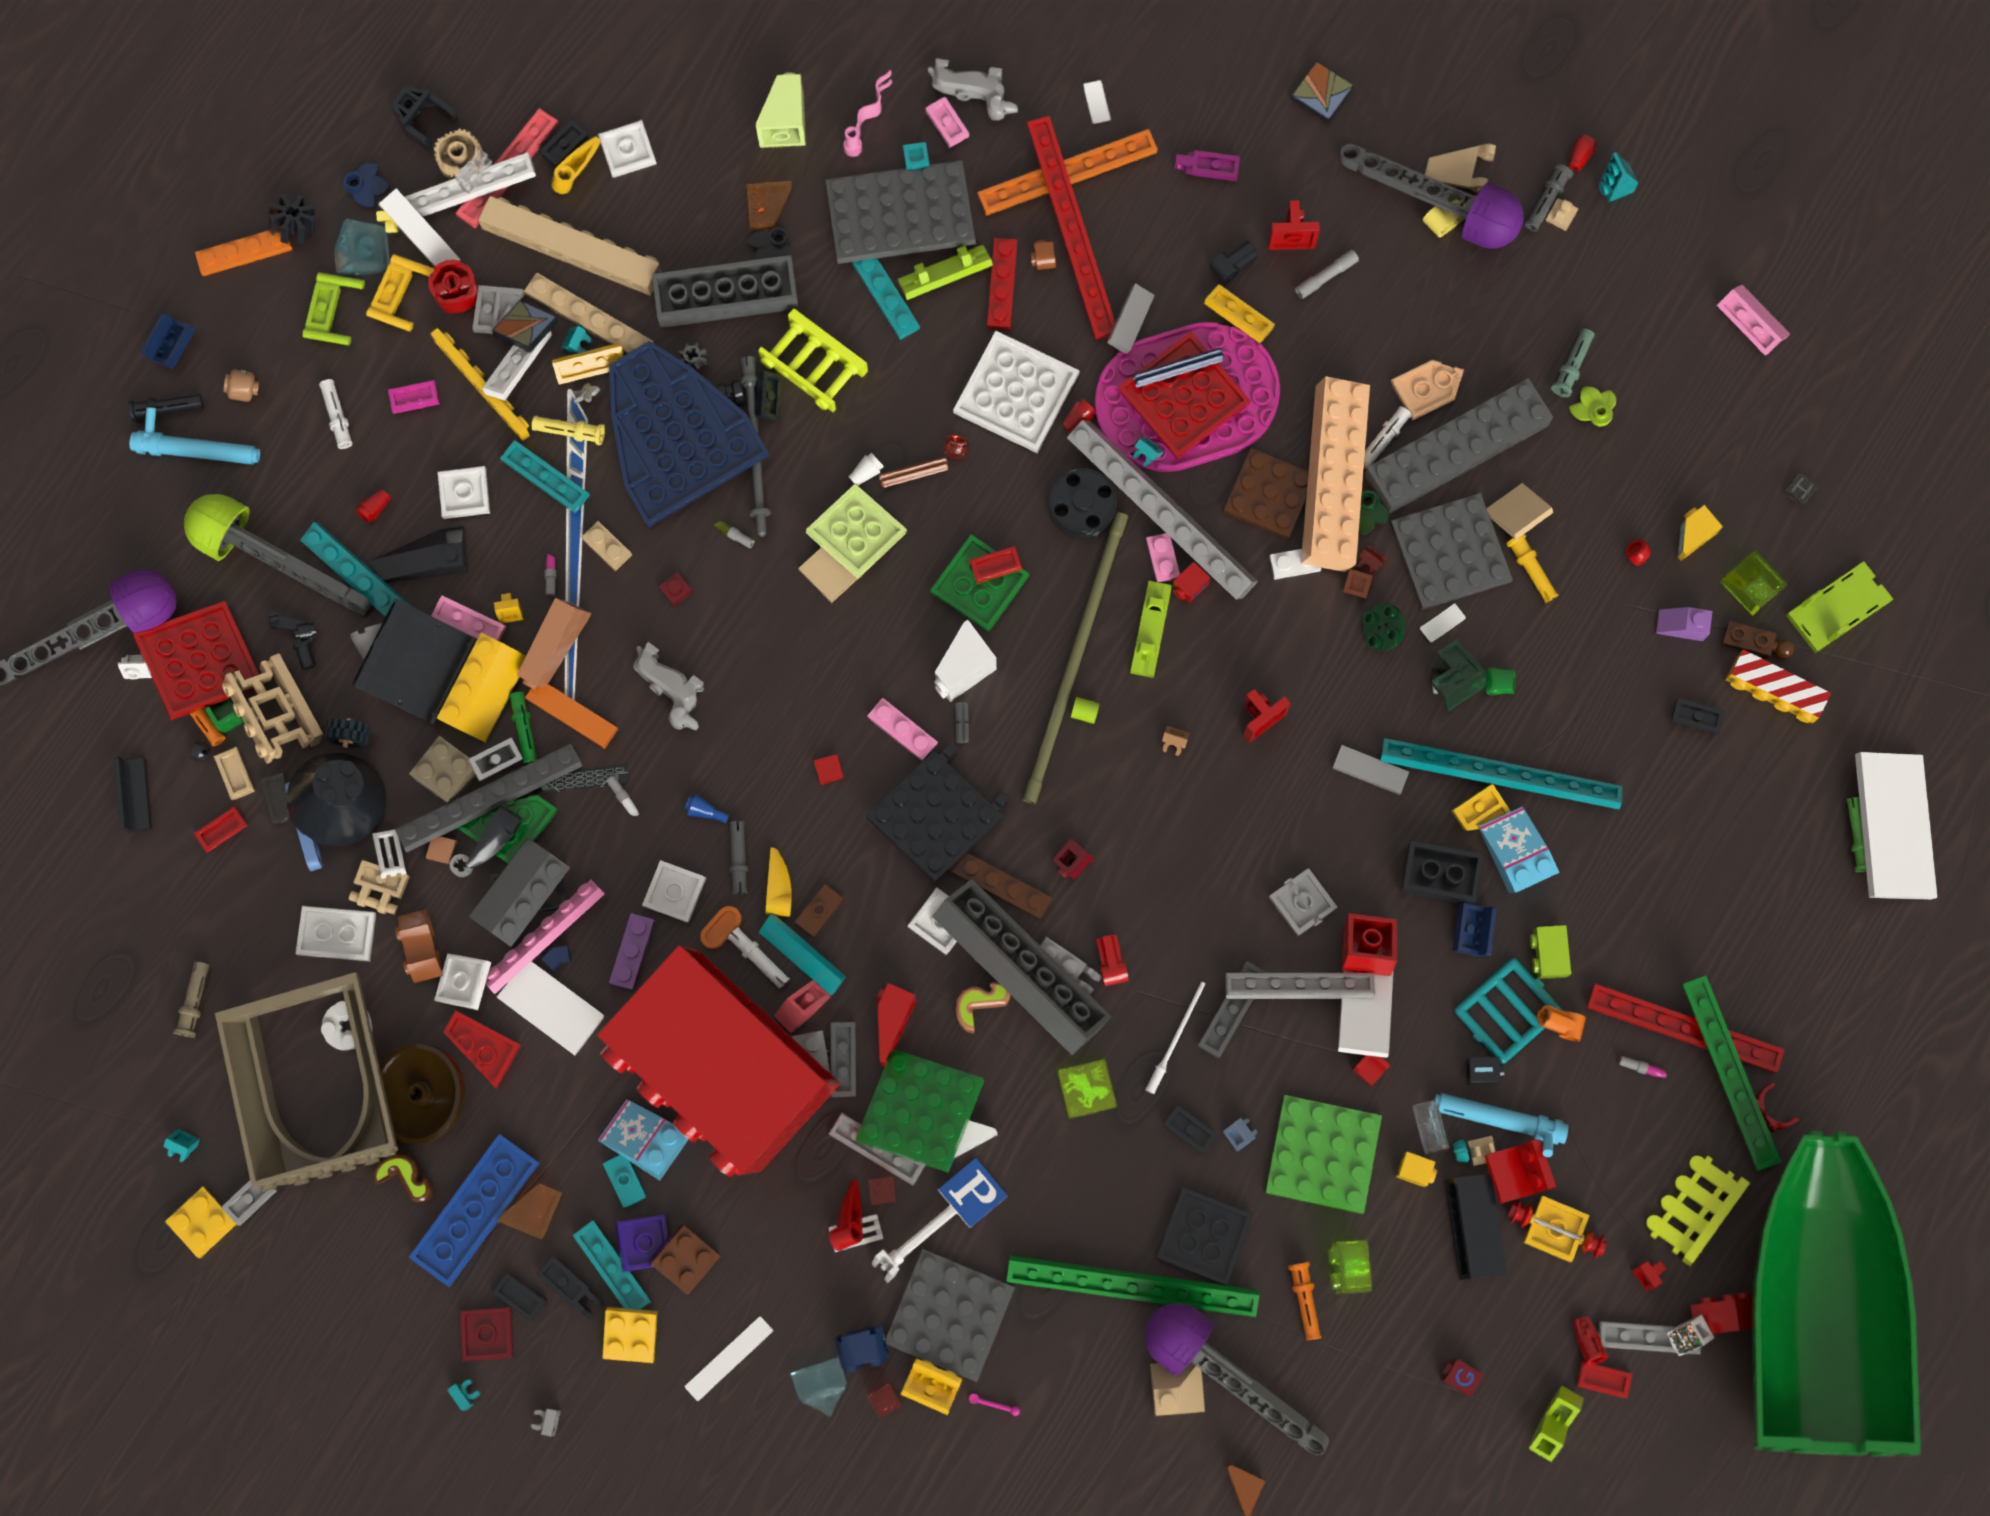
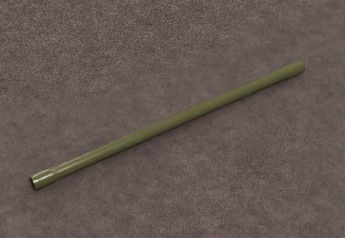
(1035, 782)

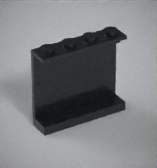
(414, 661)

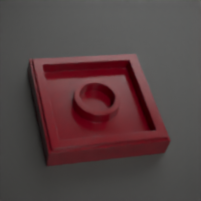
(486, 1334)

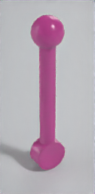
(974, 1398)

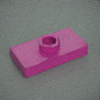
(413, 396)

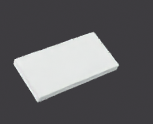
(551, 1007)
(1367, 1022)

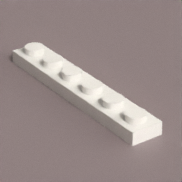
(493, 179)

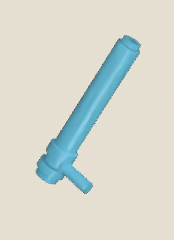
(159, 444)
(1539, 1127)

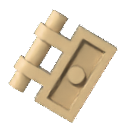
(370, 879)

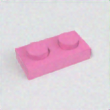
(947, 122)
(1162, 558)

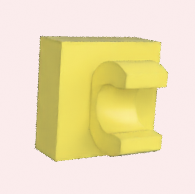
(390, 225)

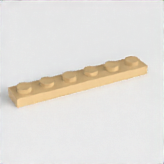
(584, 314)

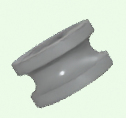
(456, 871)

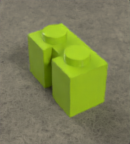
(1551, 952)

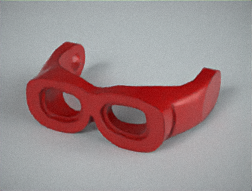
(1772, 1124)

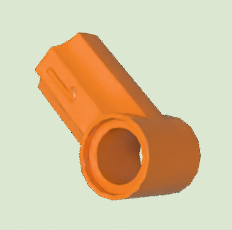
(1566, 1023)

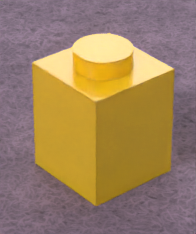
(1416, 1170)

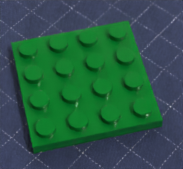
(920, 1110)

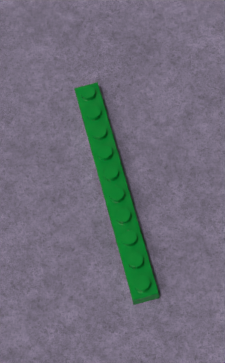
(1132, 1286)

